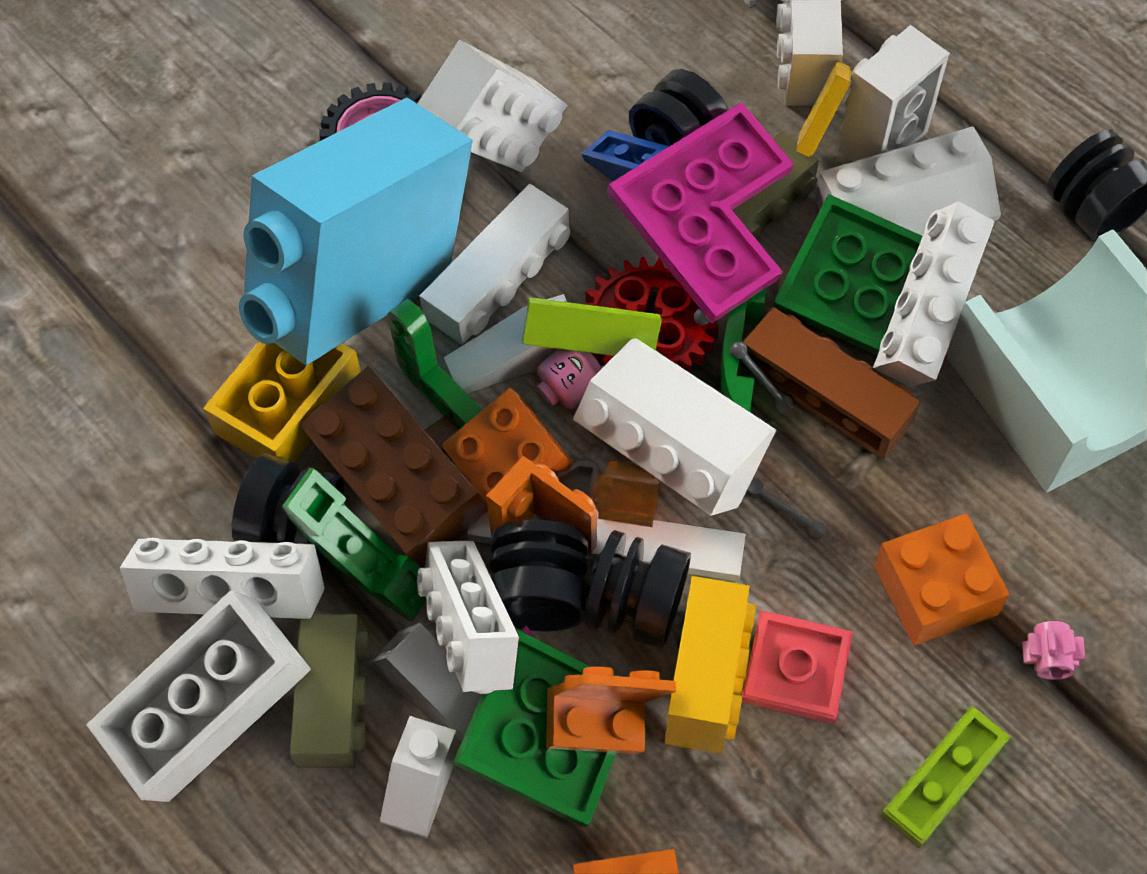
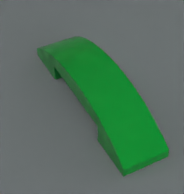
(735, 387)
(352, 546)

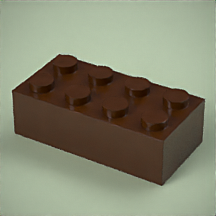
(394, 465)

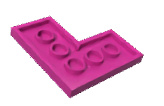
(687, 202)

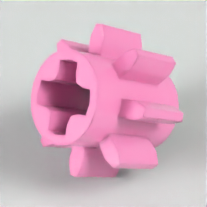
(1053, 650)

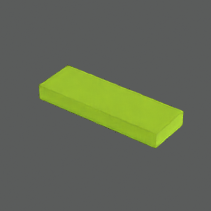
(587, 327)
(945, 776)

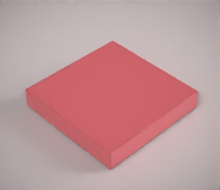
(797, 667)

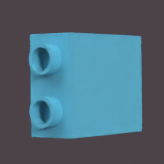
(351, 228)

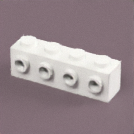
(496, 264)
(933, 295)
(468, 616)

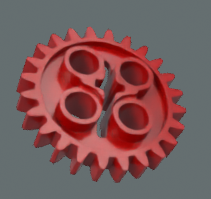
(677, 324)

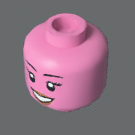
(566, 377)

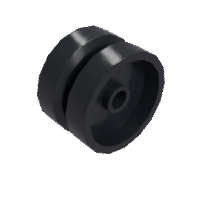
(675, 108)

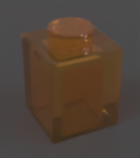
(627, 494)

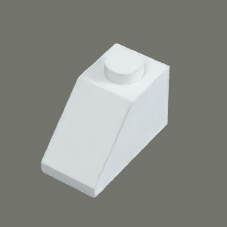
(419, 776)

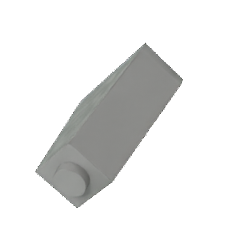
(420, 672)

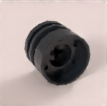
(1101, 184)
(259, 503)
(540, 573)
(637, 588)

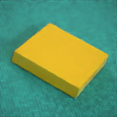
(824, 109)

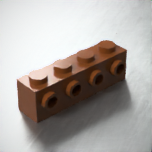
(831, 383)

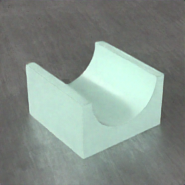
(1065, 367)

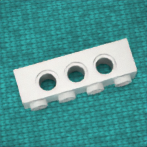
(199, 573)

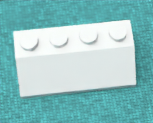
(918, 180)
(675, 427)

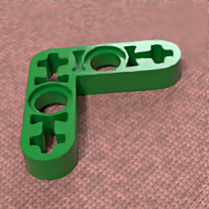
(418, 362)

